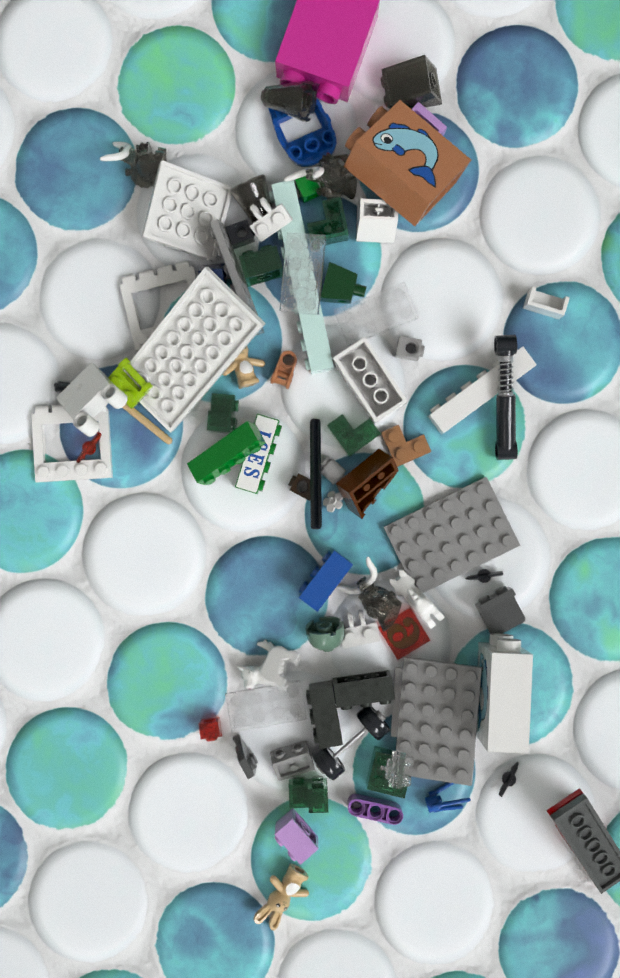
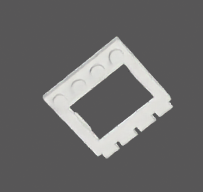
(147, 281)
(69, 470)

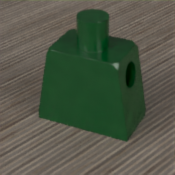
(340, 285)

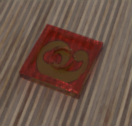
(405, 634)

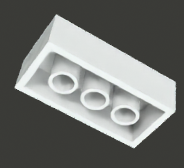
(369, 380)

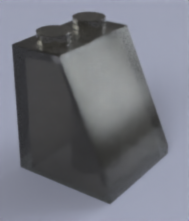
(411, 83)

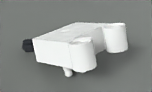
(87, 397)

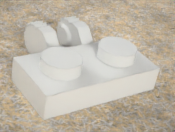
(271, 221)
(360, 634)

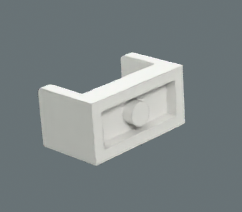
(545, 304)

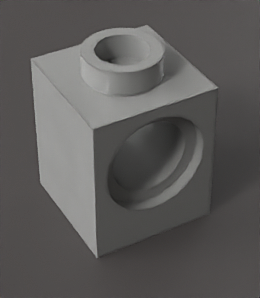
(403, 354)

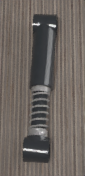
(506, 446)

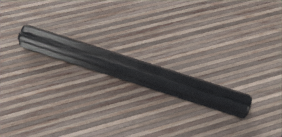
(315, 474)

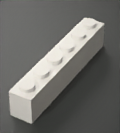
(477, 393)

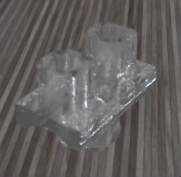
(395, 770)

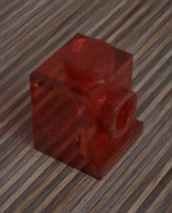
(210, 728)

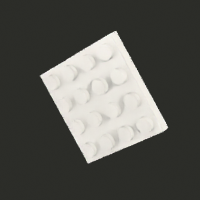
(183, 209)

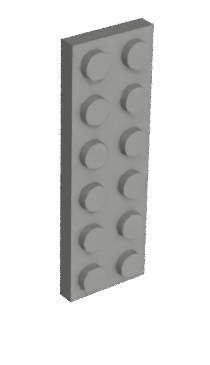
(232, 267)

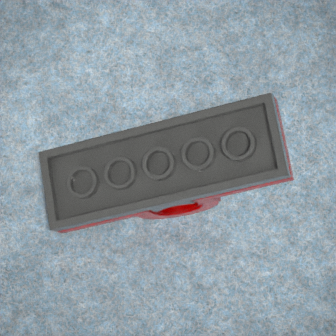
(588, 839)

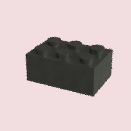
(363, 689)
(324, 714)

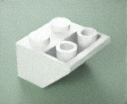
(375, 221)

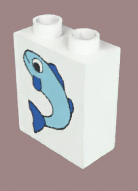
(504, 695)

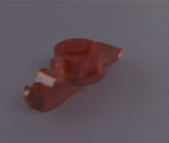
(88, 447)

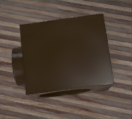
(293, 483)

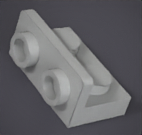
(292, 760)

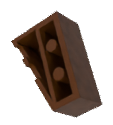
(366, 481)

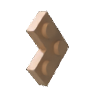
(400, 449)

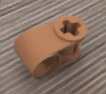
(284, 371)

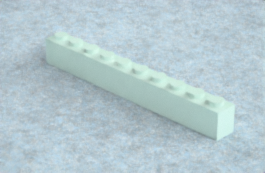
(311, 325)

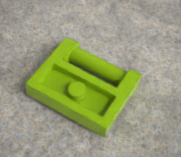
(127, 385)

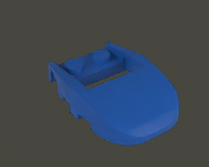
(310, 148)

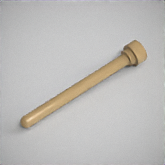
(148, 424)

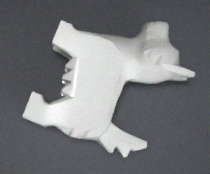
(405, 586)
(272, 669)

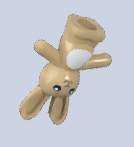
(244, 369)
(280, 899)

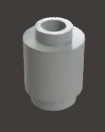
(332, 470)

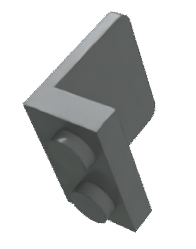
(500, 610)

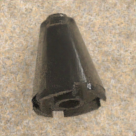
(291, 99)
(250, 193)

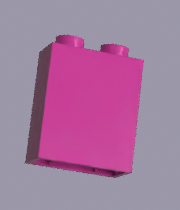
(327, 45)

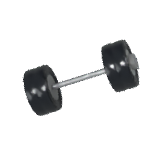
(328, 761)

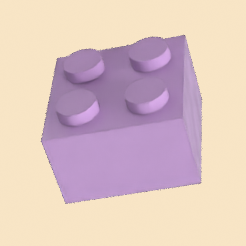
(296, 836)

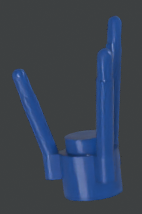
(435, 803)

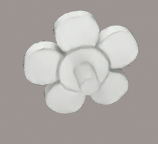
(333, 501)

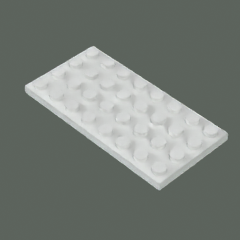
(193, 347)

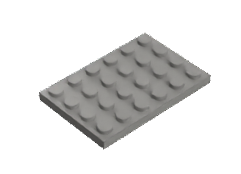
(452, 535)
(439, 719)

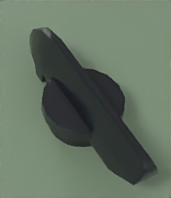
(484, 575)
(508, 779)

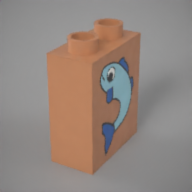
(405, 161)

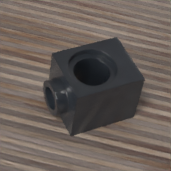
(236, 241)

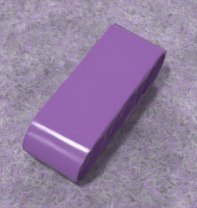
(380, 816)

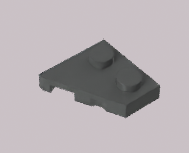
(246, 760)

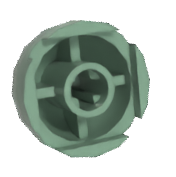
(326, 633)

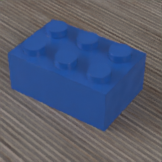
(324, 579)

